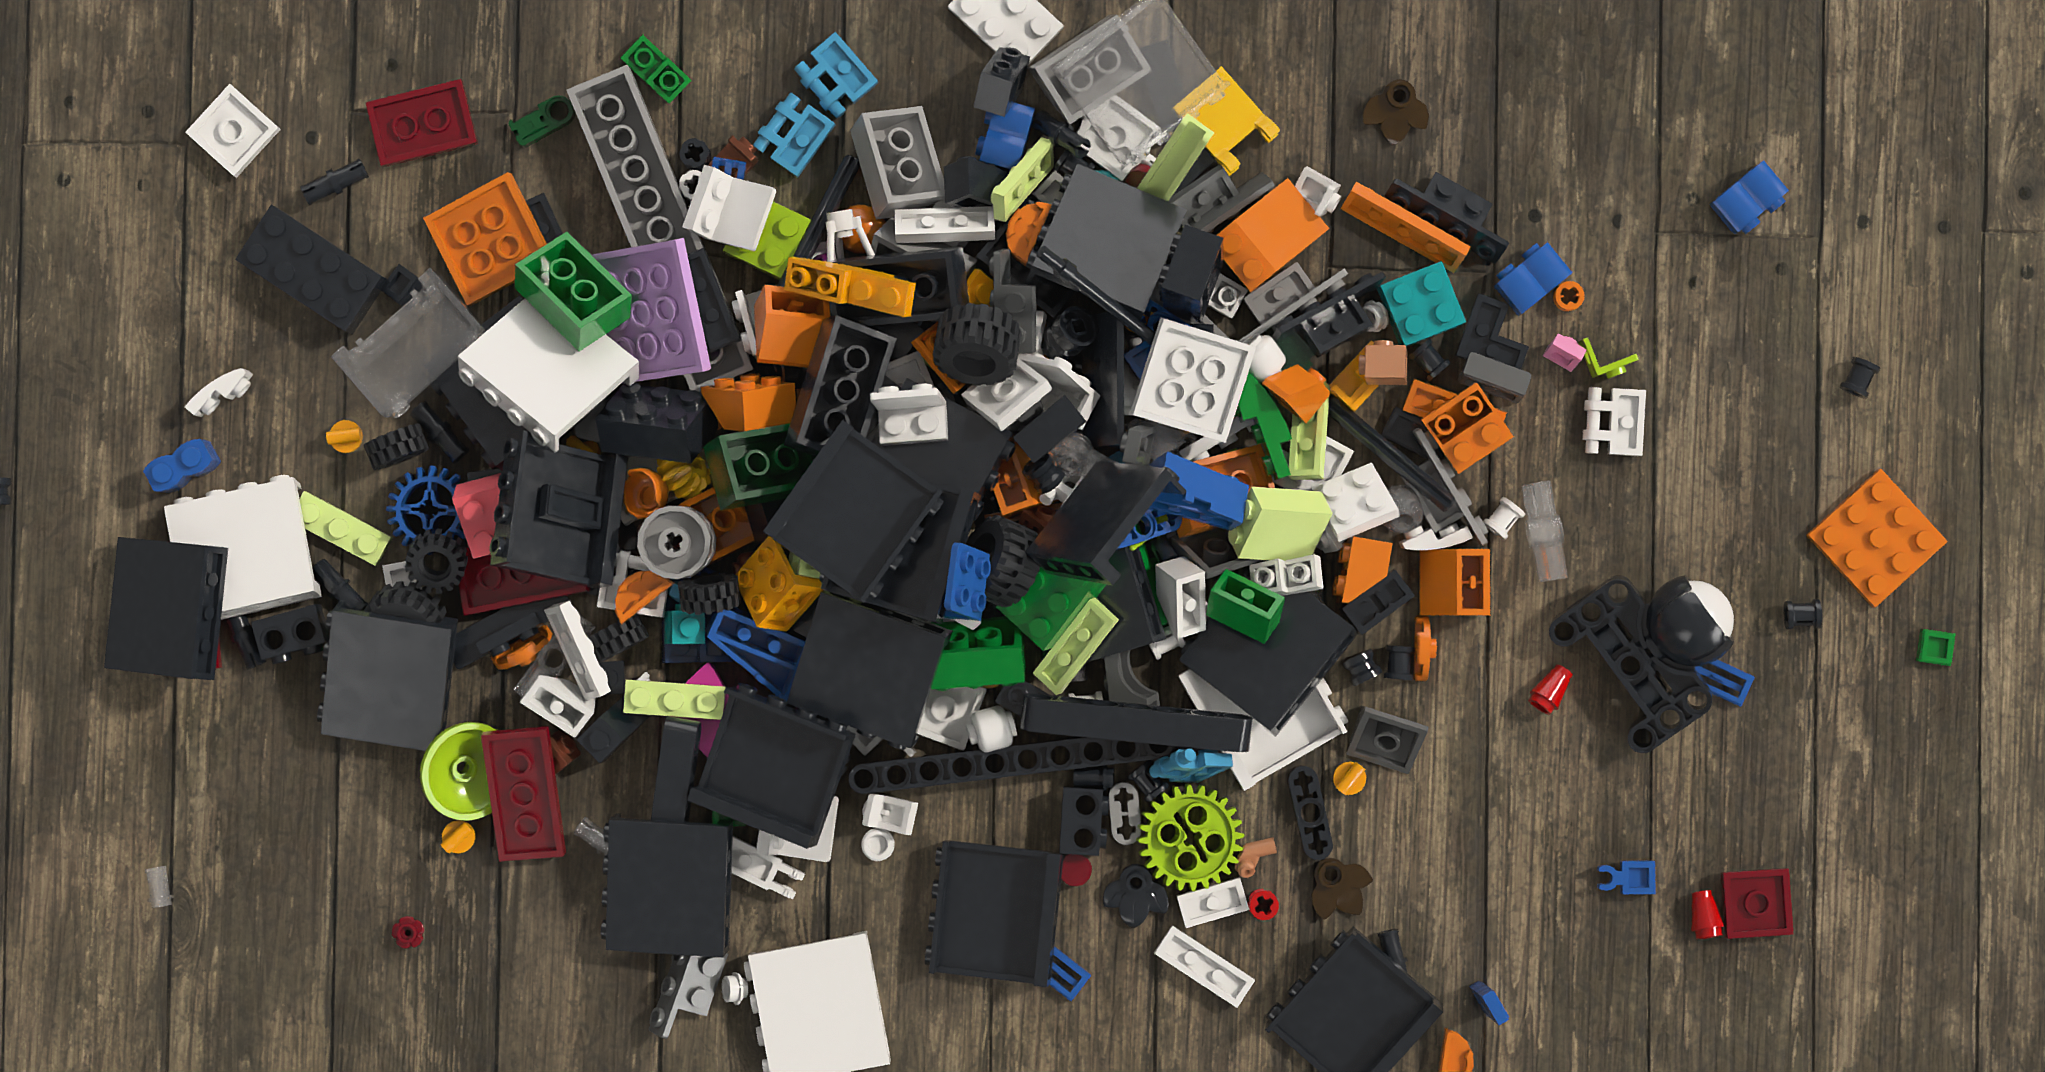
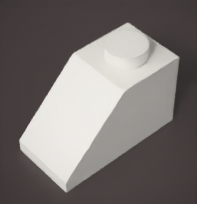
(1182, 595)
(559, 703)

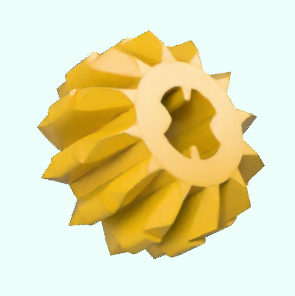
(684, 478)

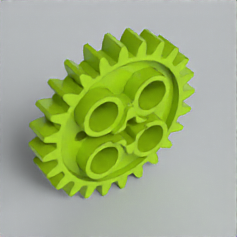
(1166, 853)

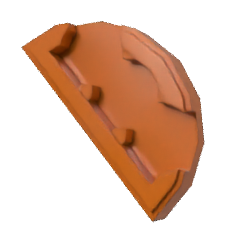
(1025, 228)
(638, 592)
(1425, 648)
(523, 652)
(1455, 1053)

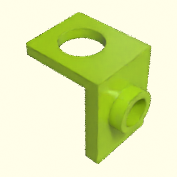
(1611, 369)

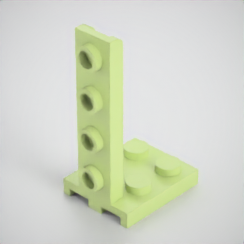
(1176, 158)

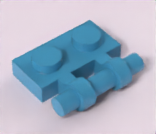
(843, 67)
(801, 141)
(1188, 768)

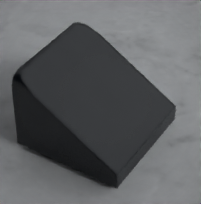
(401, 284)

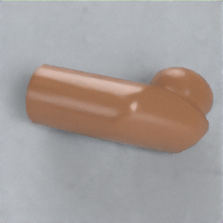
(1250, 856)

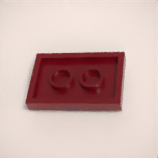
(421, 123)

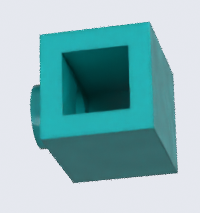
(683, 627)

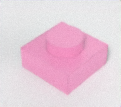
(1564, 352)

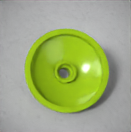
(454, 793)

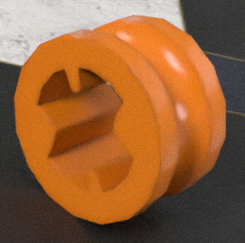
(1570, 306)

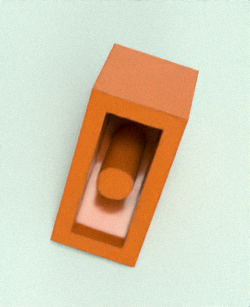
(1298, 390)

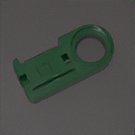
(540, 123)

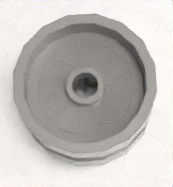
(657, 546)

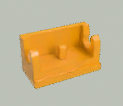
(1350, 386)

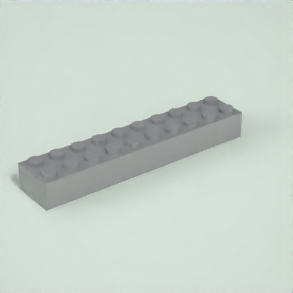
(644, 186)

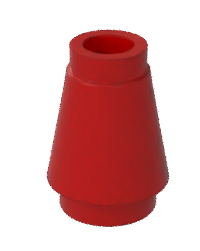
(1550, 690)
(1705, 916)

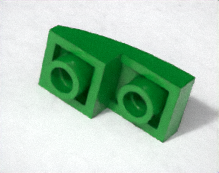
(655, 69)

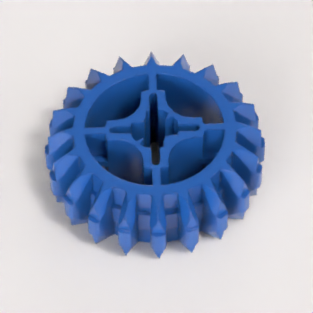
(430, 494)

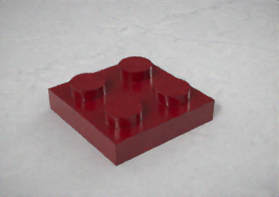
(1757, 903)

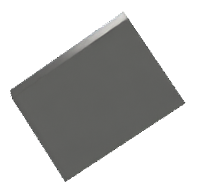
(1210, 551)
(1386, 739)

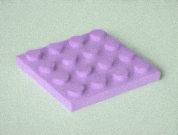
(664, 315)

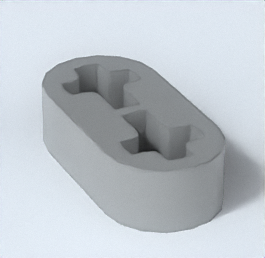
(1116, 813)

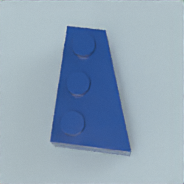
(1208, 496)
(763, 652)

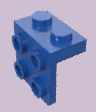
(966, 583)

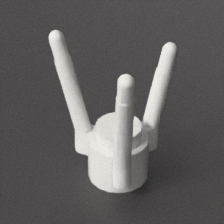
(840, 225)

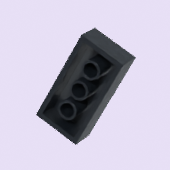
(311, 269)
(1192, 274)
(938, 287)
(841, 374)

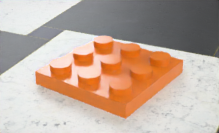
(485, 237)
(1876, 538)

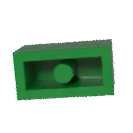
(1245, 606)

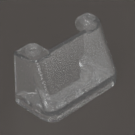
(411, 347)

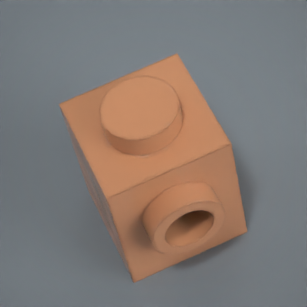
(1384, 364)

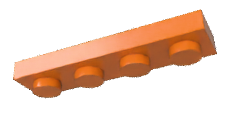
(1405, 227)

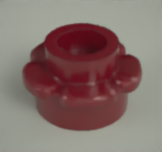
(411, 924)

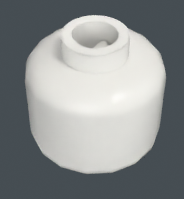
(1267, 357)
(992, 728)

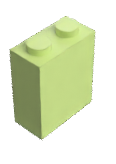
(1280, 524)

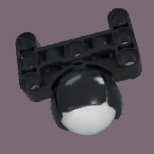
(1683, 629)

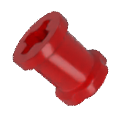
(1273, 905)

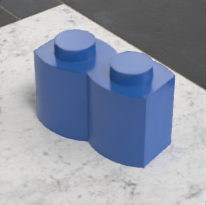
(1006, 137)
(1750, 197)
(1532, 278)
(175, 471)

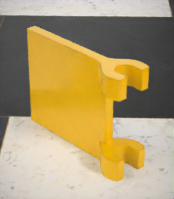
(1232, 121)

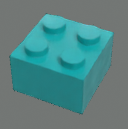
(1421, 304)

